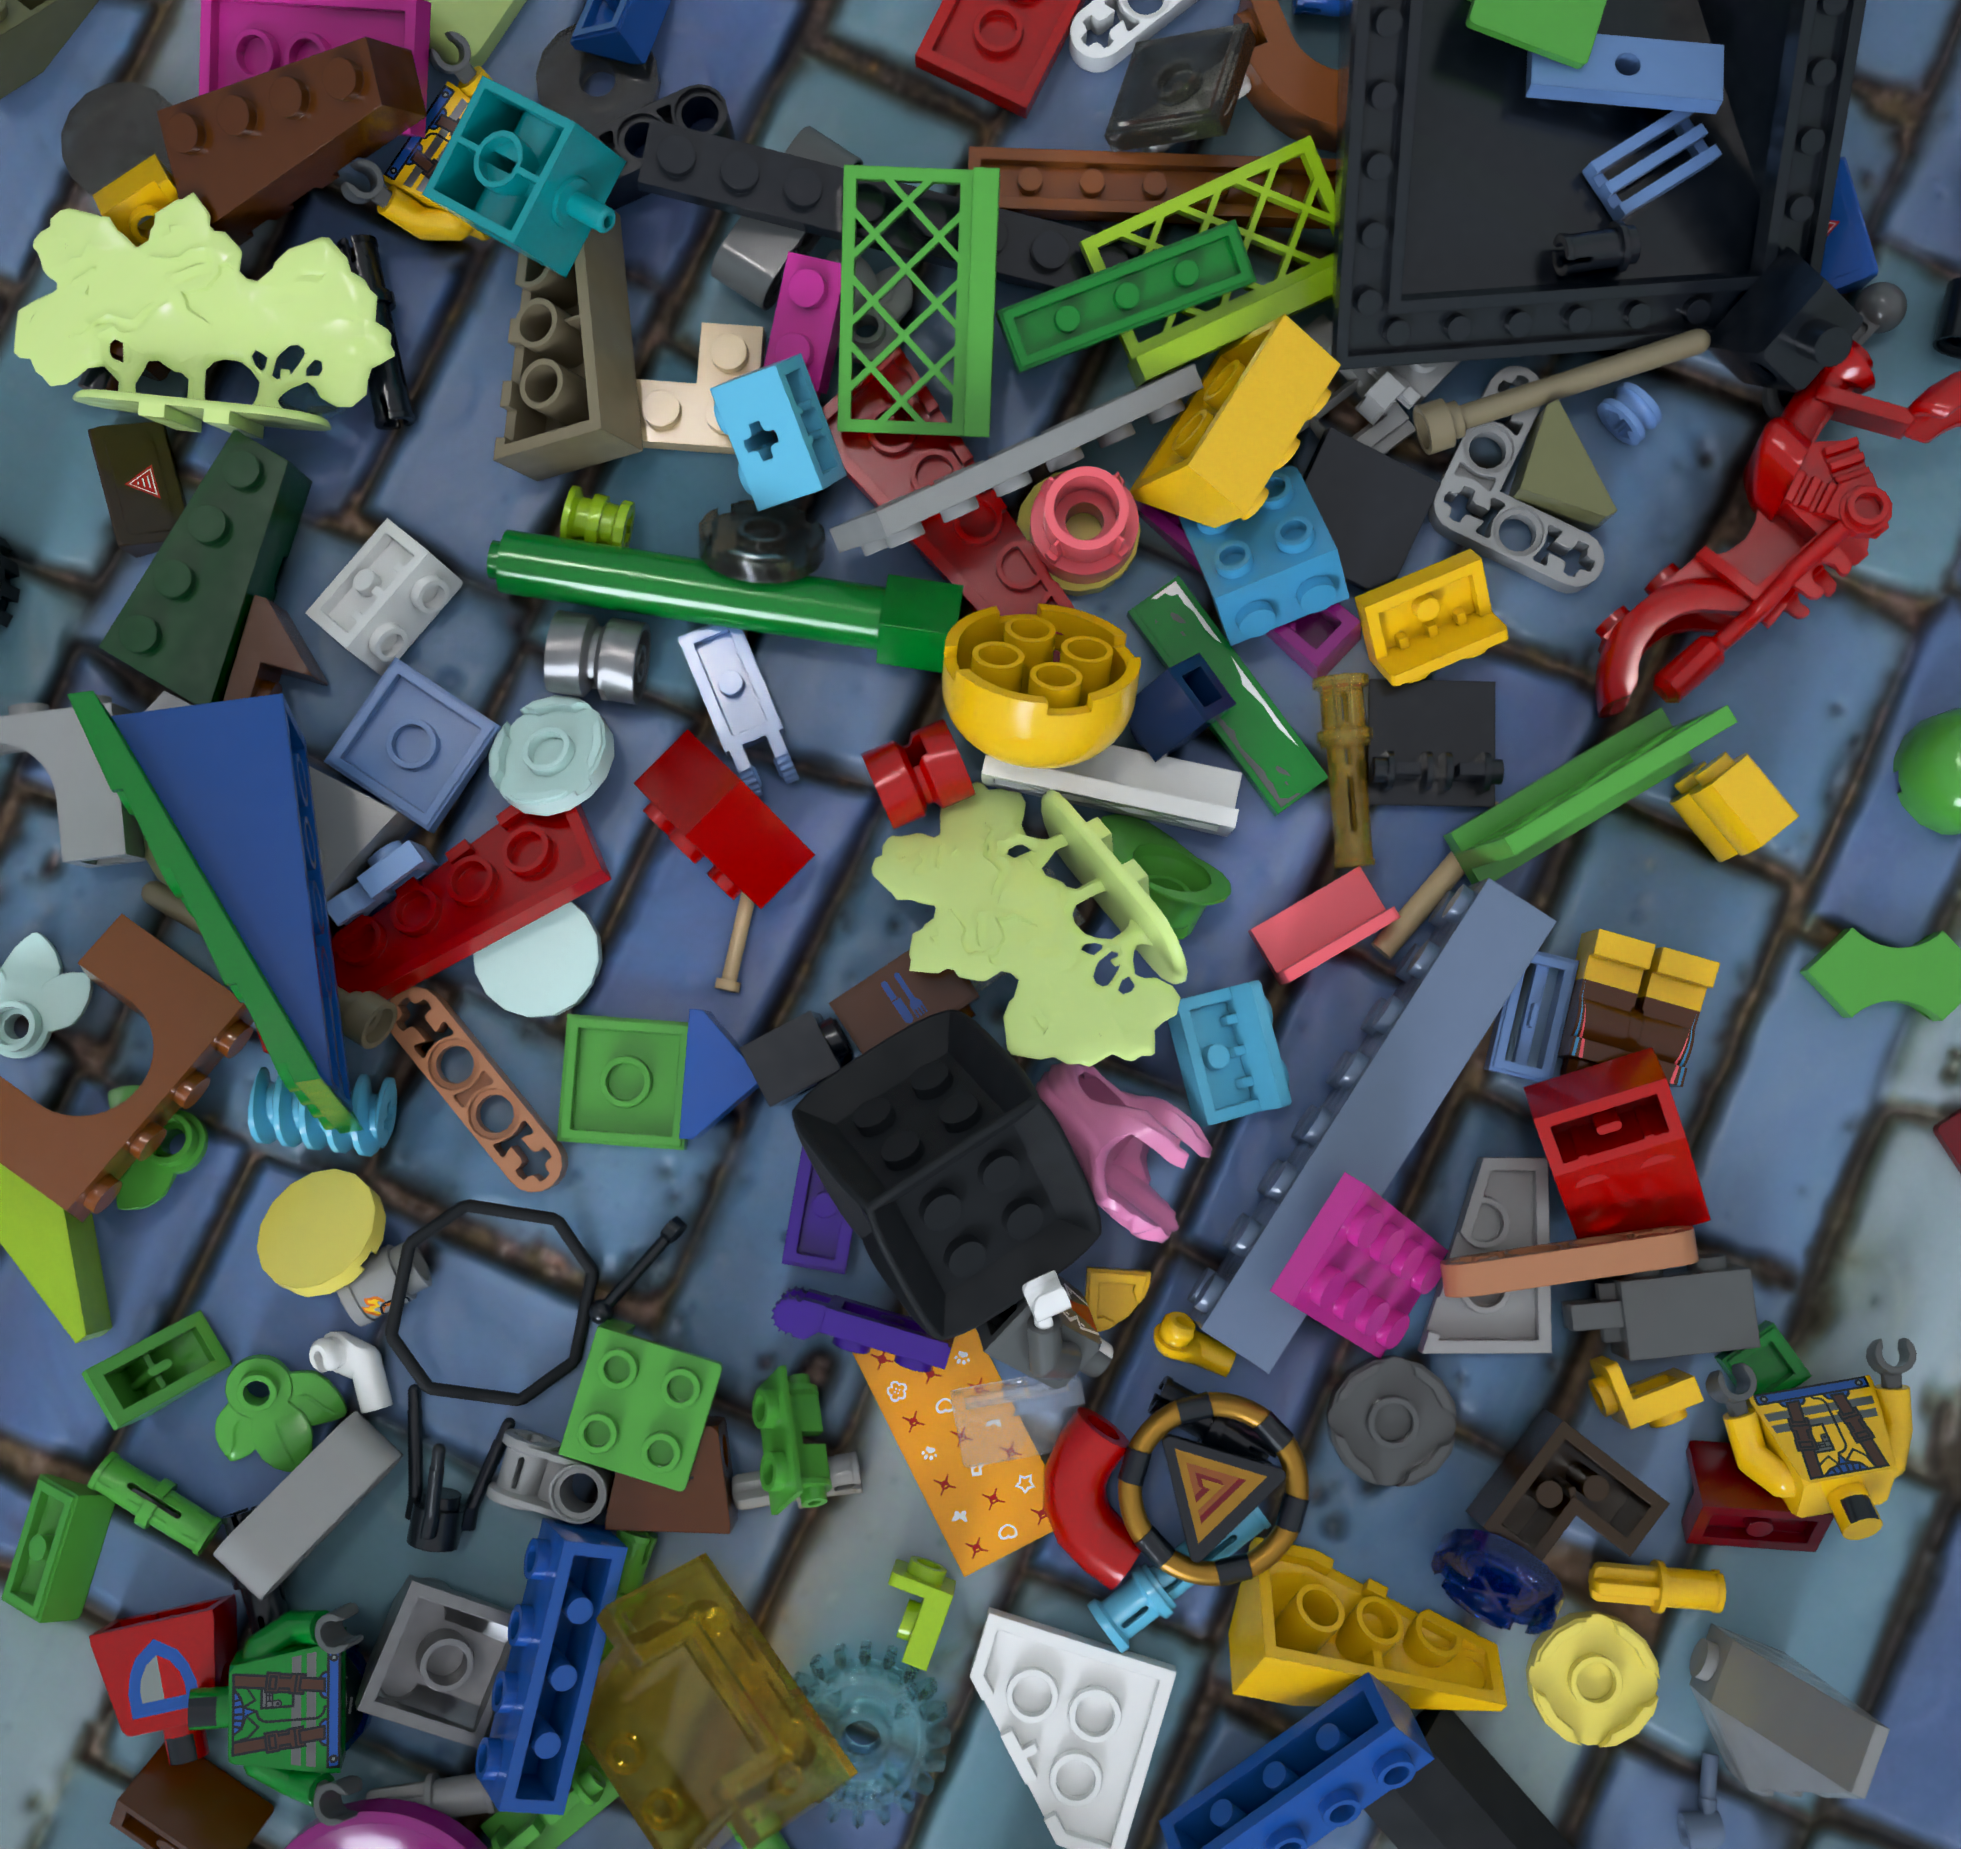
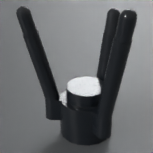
(436, 1511)

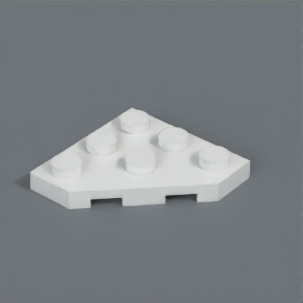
(1073, 1722)

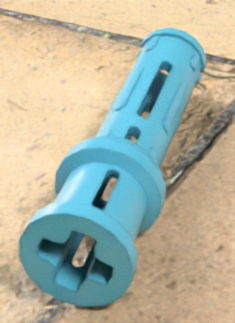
(1153, 1592)

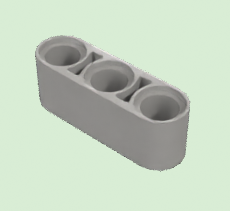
(307, 1505)

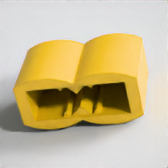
(1731, 805)

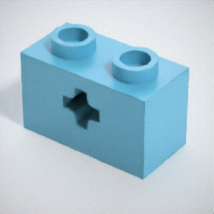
(783, 401)

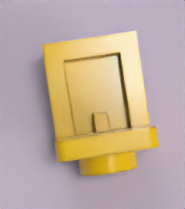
(1653, 1400)

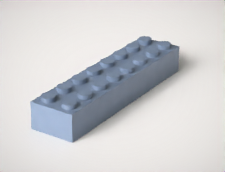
(1376, 1104)

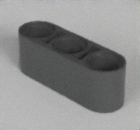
(757, 251)

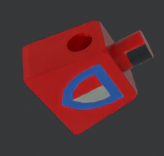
(156, 1661)

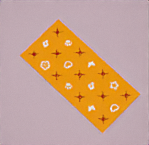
(978, 1508)

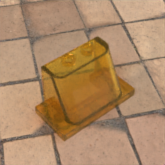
(705, 1718)

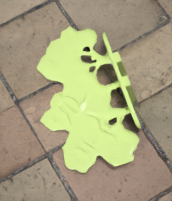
(191, 306)
(1016, 920)

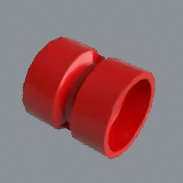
(918, 773)

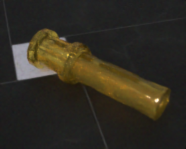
(1353, 734)

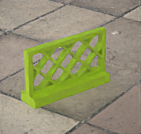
(1263, 303)

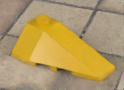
(1314, 1631)

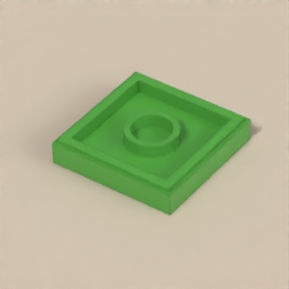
(623, 1082)

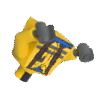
(419, 156)
(1824, 1442)

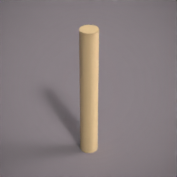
(1419, 906)

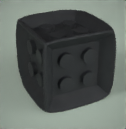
(948, 1171)

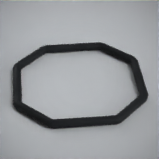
(401, 1285)

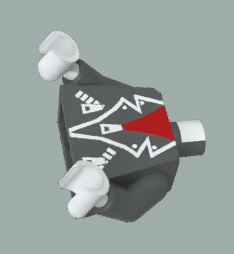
(1048, 1334)

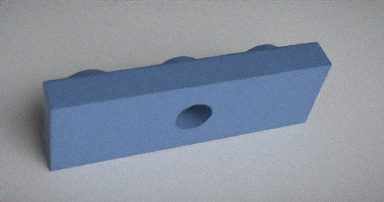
(1635, 75)

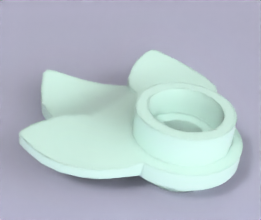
(37, 988)

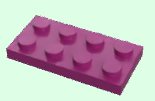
(262, 35)
(1361, 1268)

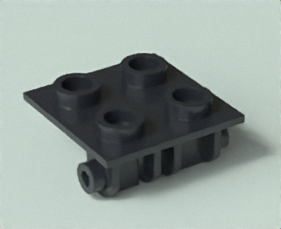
(1432, 744)

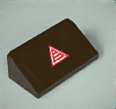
(138, 483)

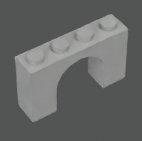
(91, 817)

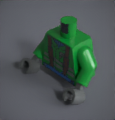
(289, 1709)

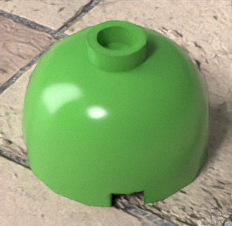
(1931, 772)

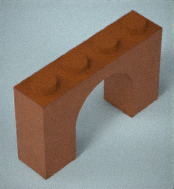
(192, 1029)

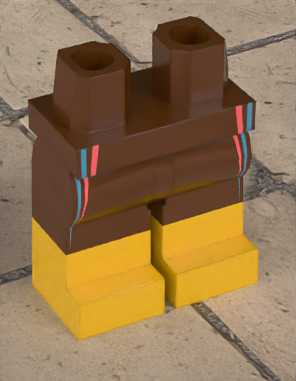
(1634, 1000)

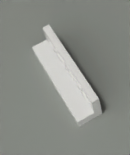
(1134, 786)

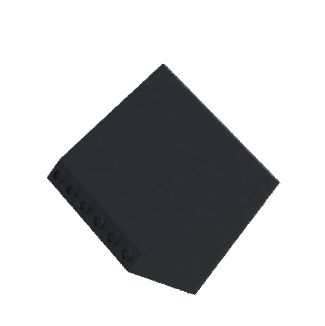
(1465, 181)

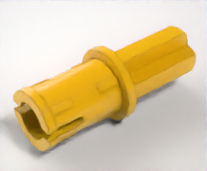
(1658, 1586)

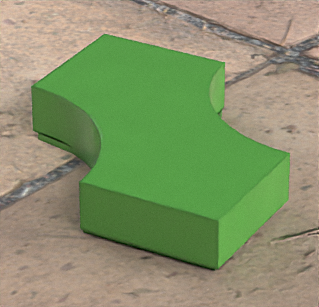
(1861, 973)

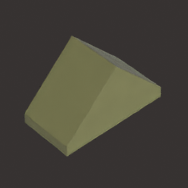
(1559, 474)

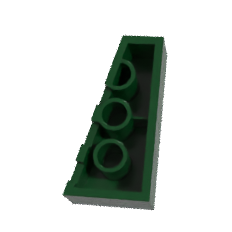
(200, 586)

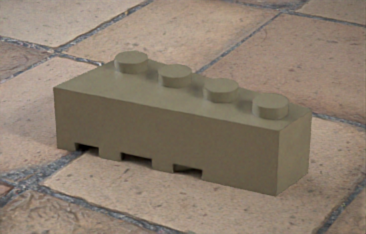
(572, 365)

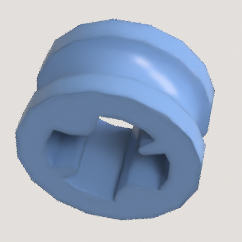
(1629, 413)

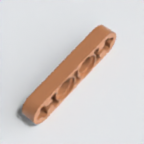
(468, 1096)
(1569, 1261)

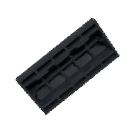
(1461, 1798)

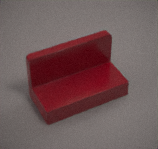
(1738, 1511)

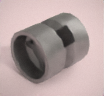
(591, 656)

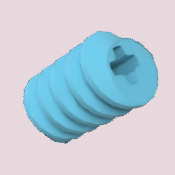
(279, 1115)

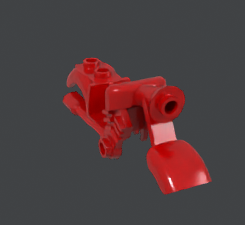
(1810, 509)

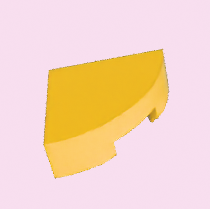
(1114, 1293)

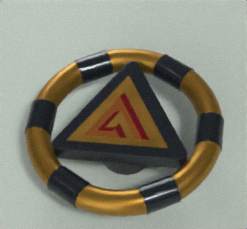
(1214, 1489)

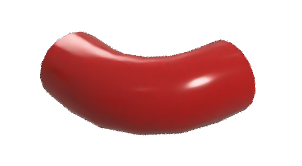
(1078, 1500)

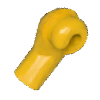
(1180, 1341)

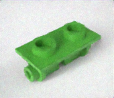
(785, 1412)
(587, 1797)

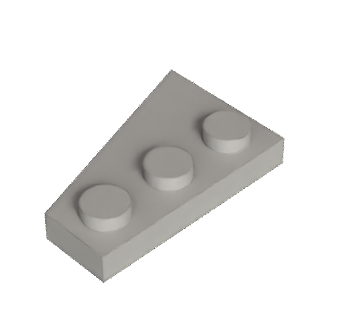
(1501, 1211)

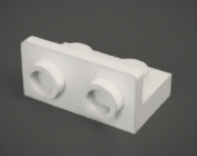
(384, 597)

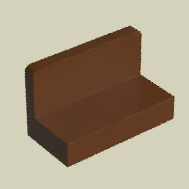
(189, 1807)

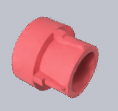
(1090, 492)

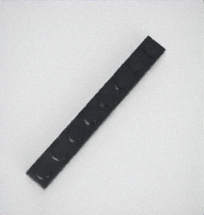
(810, 199)

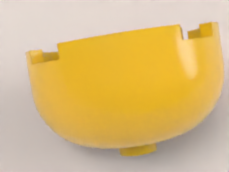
(1023, 705)

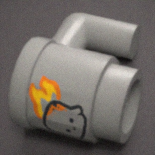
(372, 1290)

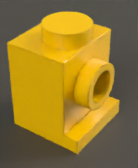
(137, 195)

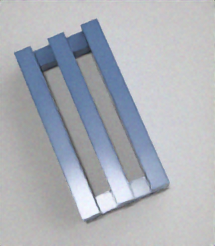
(1689, 138)
(1554, 1027)

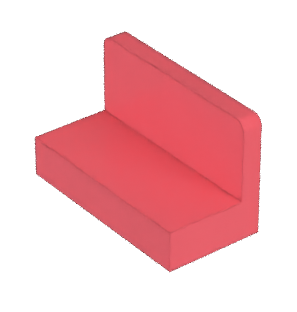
(1321, 926)

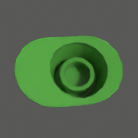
(1177, 878)

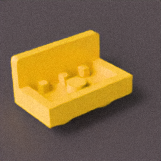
(1429, 619)

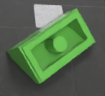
(58, 1550)

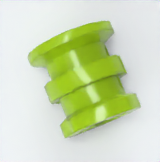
(597, 519)

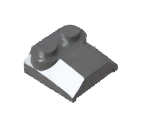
(437, 1661)

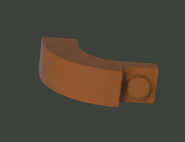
(1286, 83)

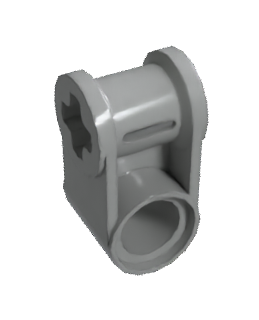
(541, 1479)

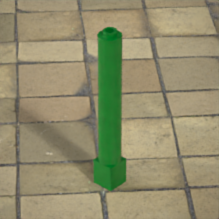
(900, 621)

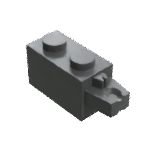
(1671, 1310)

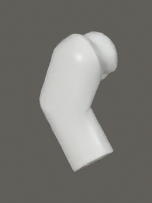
(356, 1361)

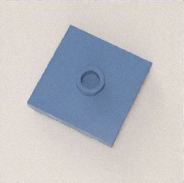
(413, 745)

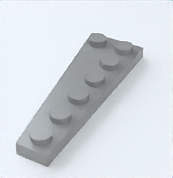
(1008, 468)

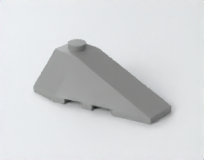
(1781, 1721)

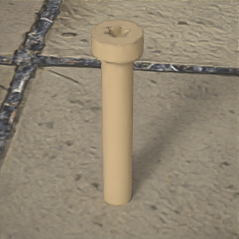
(728, 981)

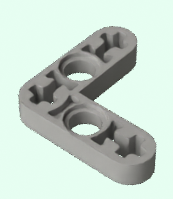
(1483, 490)

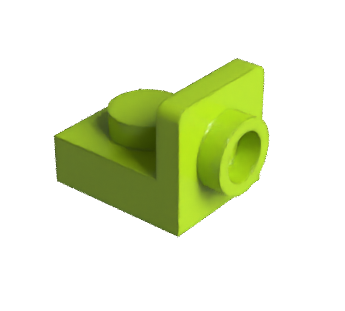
(923, 1620)

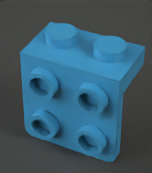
(1272, 564)

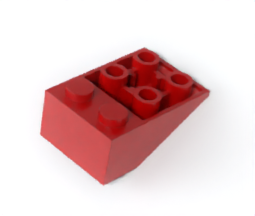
(1618, 1147)

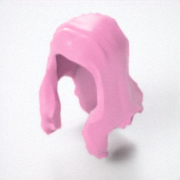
(1112, 1141)

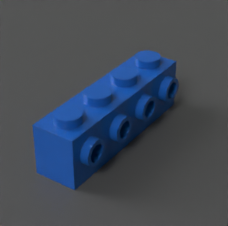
(550, 1667)
(1307, 1776)

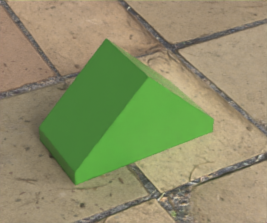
(156, 1370)

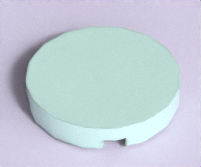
(551, 756)
(543, 964)

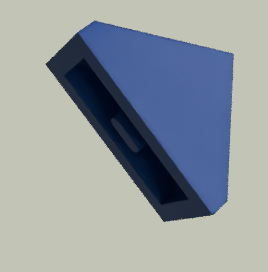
(713, 1075)

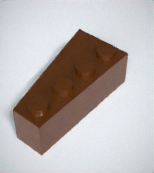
(288, 130)

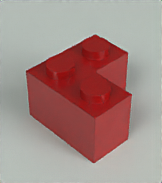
(719, 817)

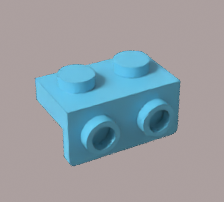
(1229, 1054)

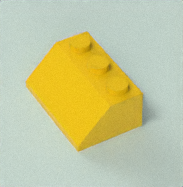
(1239, 426)

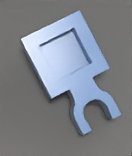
(389, 870)

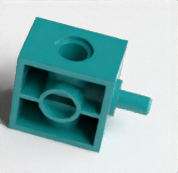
(526, 177)

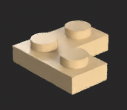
(683, 413)

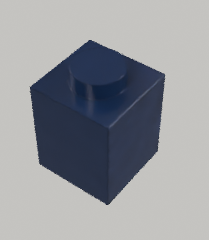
(1178, 707)

